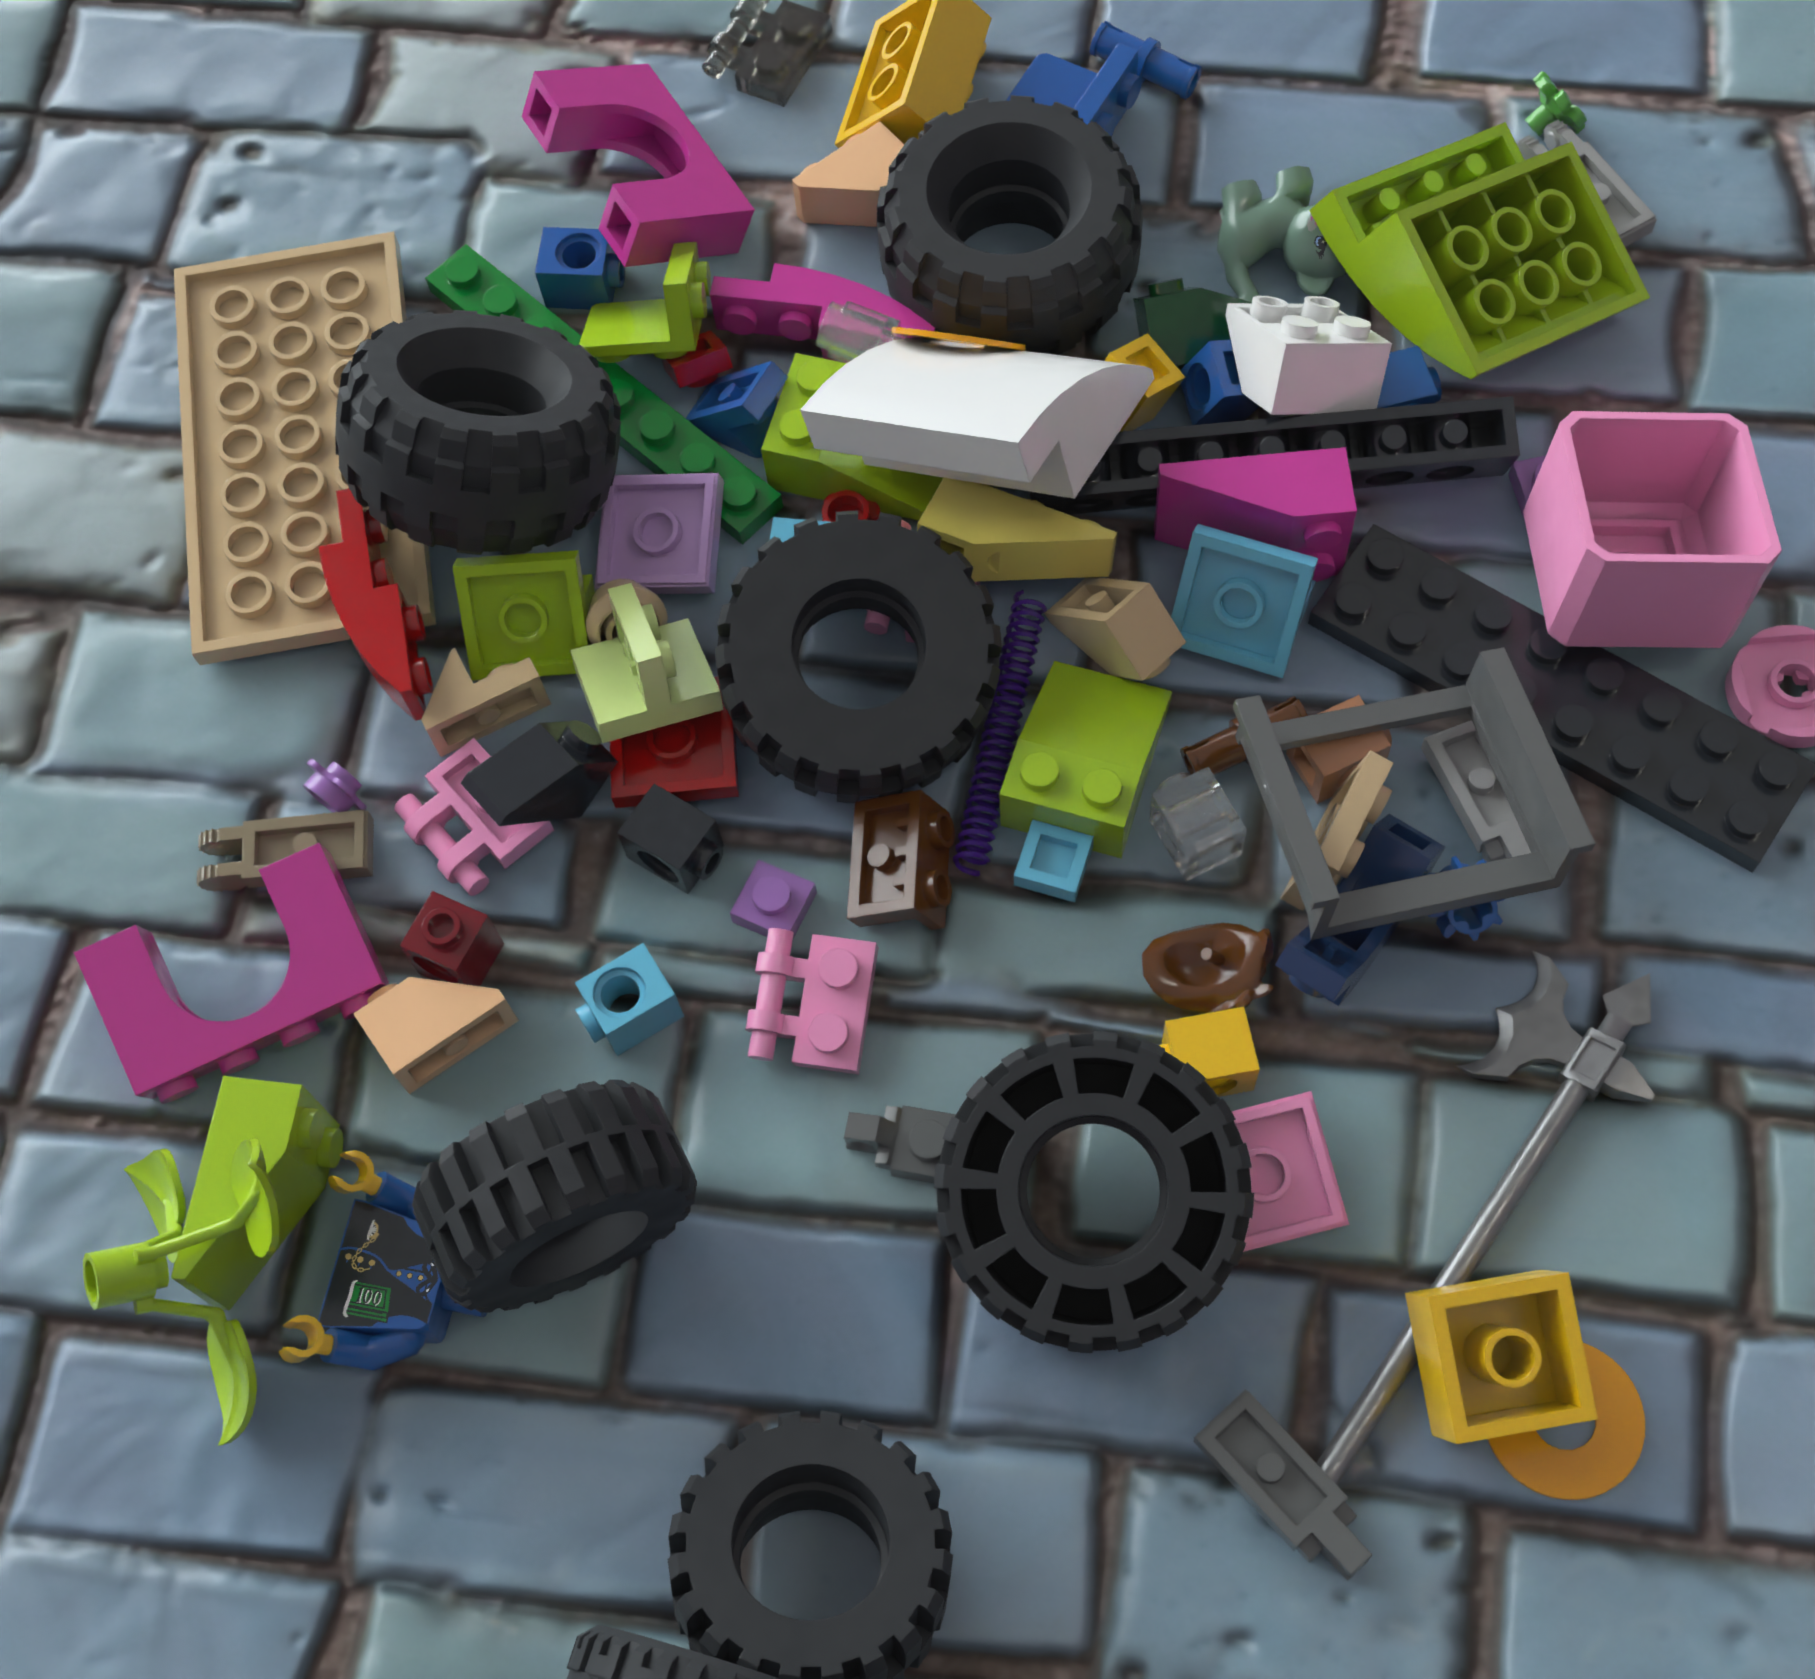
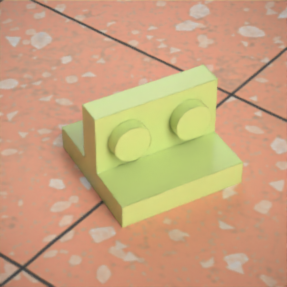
(646, 673)

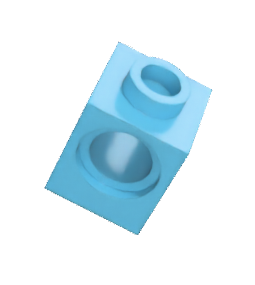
(628, 974)

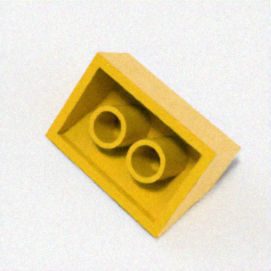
(916, 67)

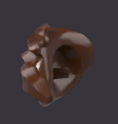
(1209, 966)

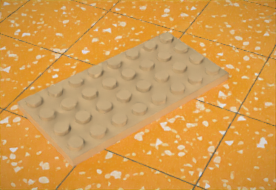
(258, 427)

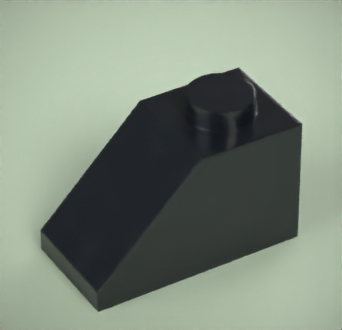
(542, 774)

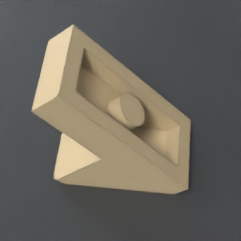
(473, 710)

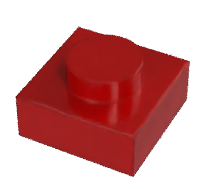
(699, 366)

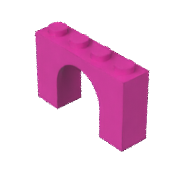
(635, 114)
(171, 1046)

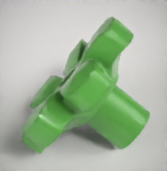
(1554, 106)

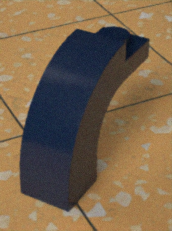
(1336, 963)

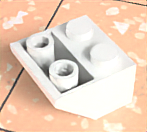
(1306, 356)

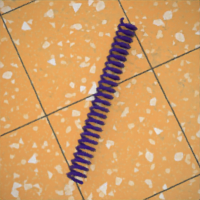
(982, 829)

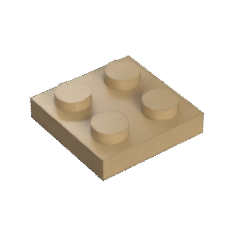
(1346, 817)

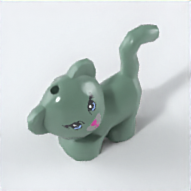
(1279, 222)

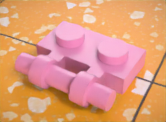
(460, 859)
(833, 1001)

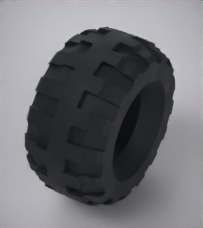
(1011, 167)
(477, 432)

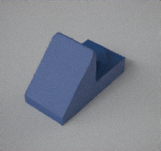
(740, 407)

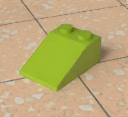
(801, 469)
(1084, 755)
(298, 1150)

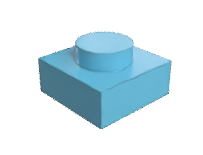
(1053, 860)

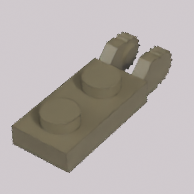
(265, 841)

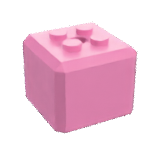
(1649, 529)

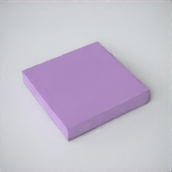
(662, 532)

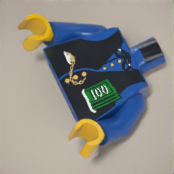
(383, 1284)

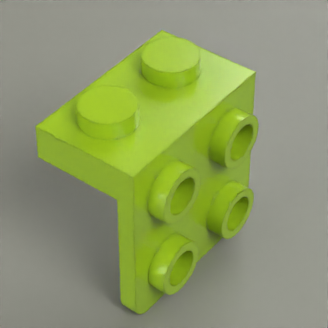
(654, 326)

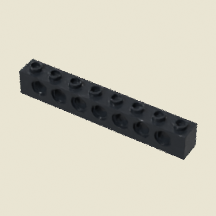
(1380, 443)

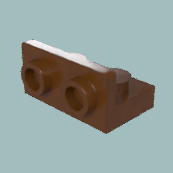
(900, 861)

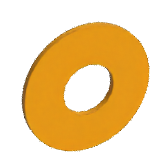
(956, 338)
(1605, 1456)

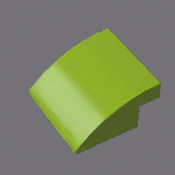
(1482, 249)

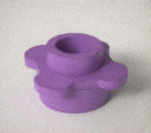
(333, 787)

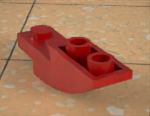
(375, 608)

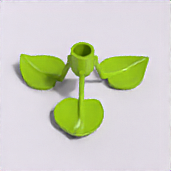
(141, 1268)

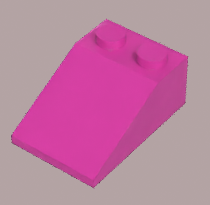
(1280, 499)

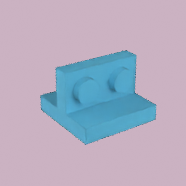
(1242, 599)

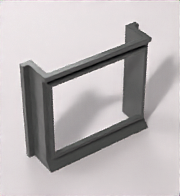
(1517, 754)

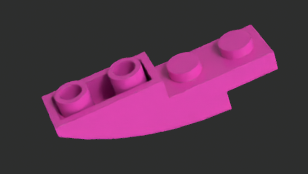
(796, 303)

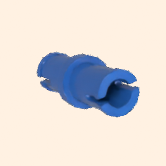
(1153, 62)

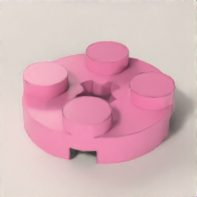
(1755, 682)

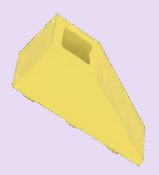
(1016, 536)

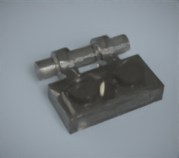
(781, 54)

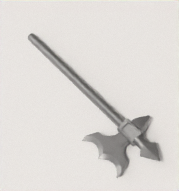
(1528, 1034)

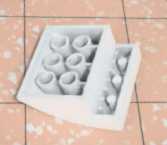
(976, 412)

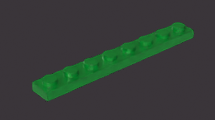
(649, 426)

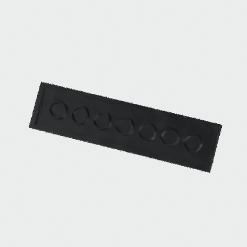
(1595, 708)

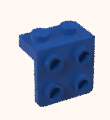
(1096, 96)

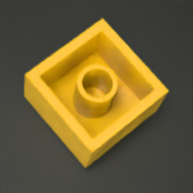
(1501, 1356)

